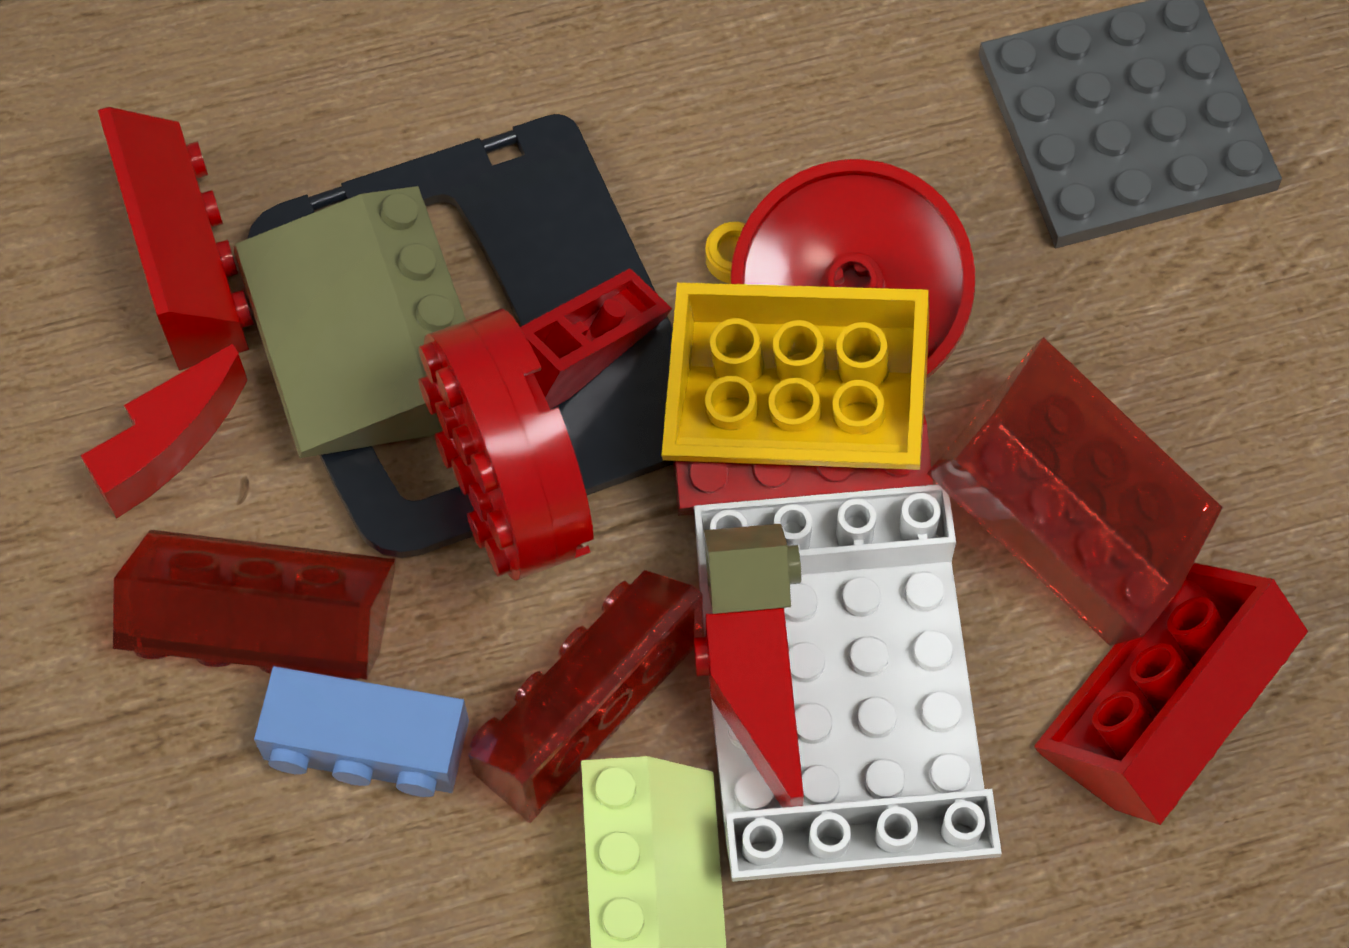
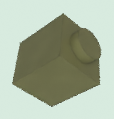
(750, 568)

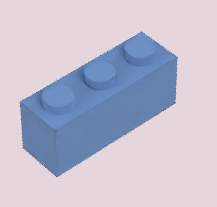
(361, 731)

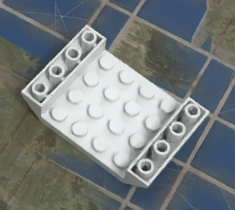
(874, 693)

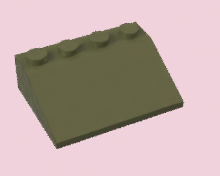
(344, 314)

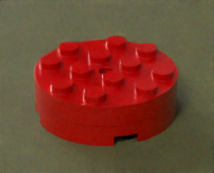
(505, 445)

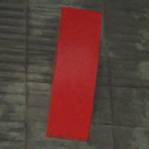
(167, 430)

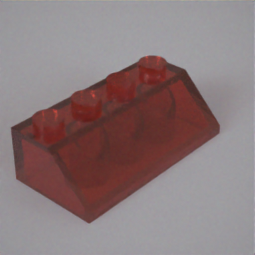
(252, 604)
(588, 691)

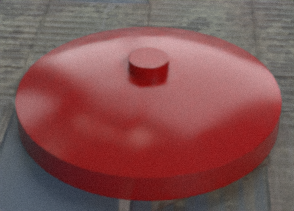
(864, 229)

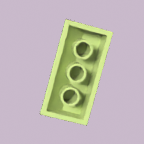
(652, 854)

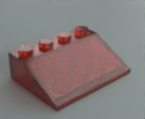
(1079, 495)

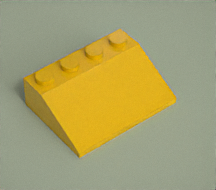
(797, 375)

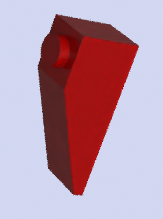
(591, 333)
(754, 692)

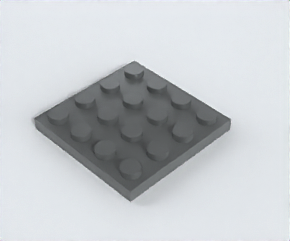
(1128, 118)

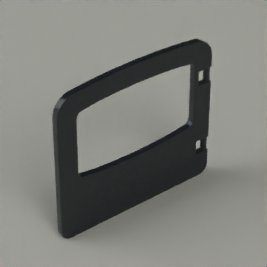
(548, 240)

